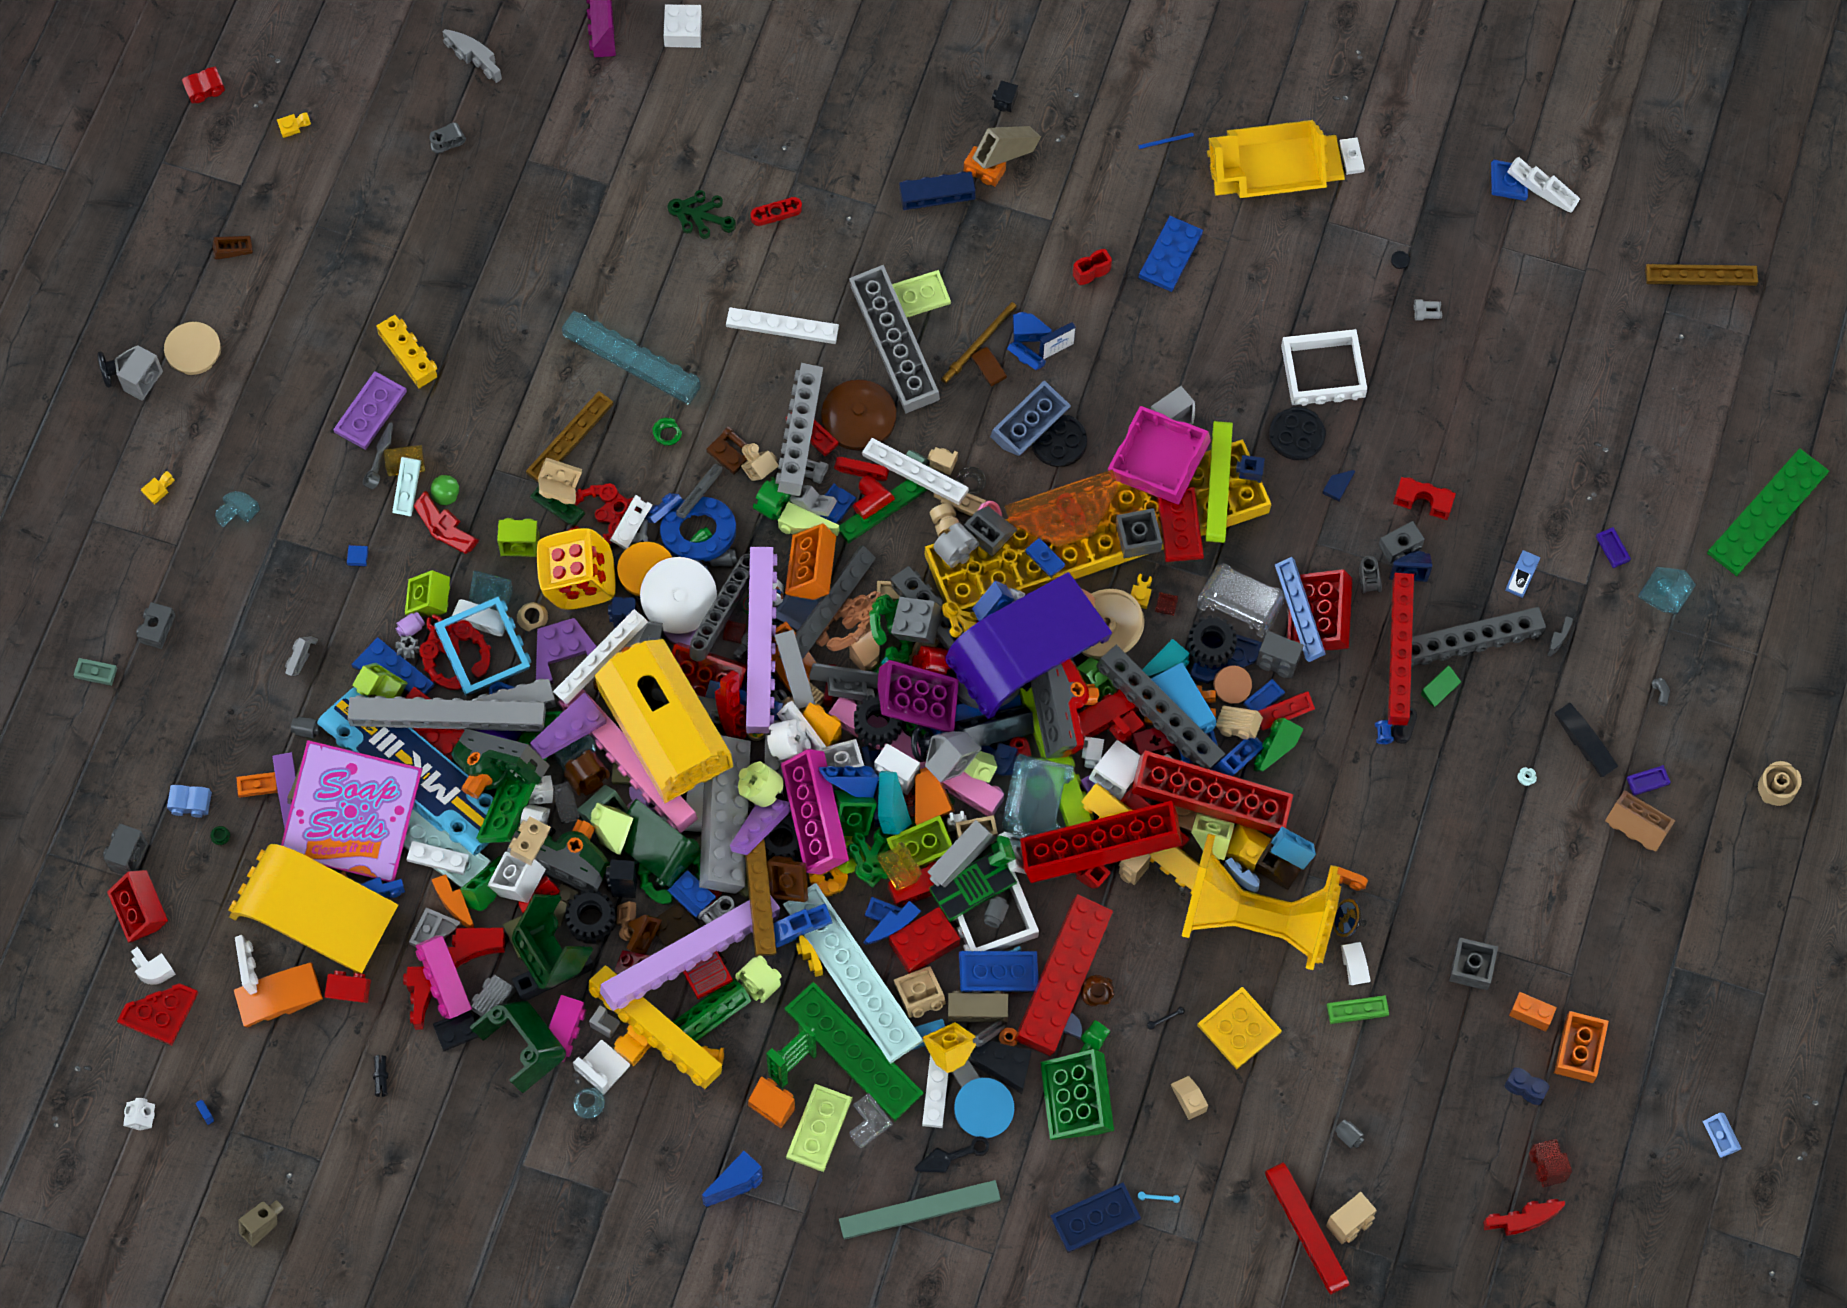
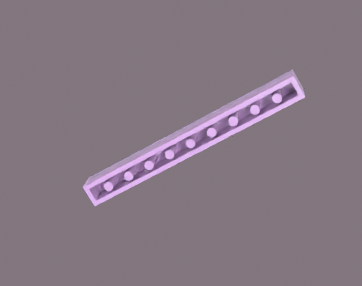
(760, 640)
(680, 956)

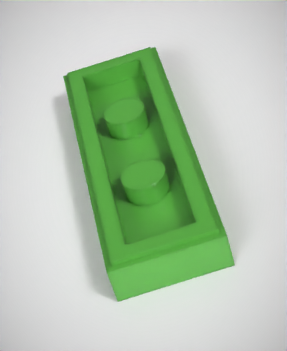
(1357, 1009)

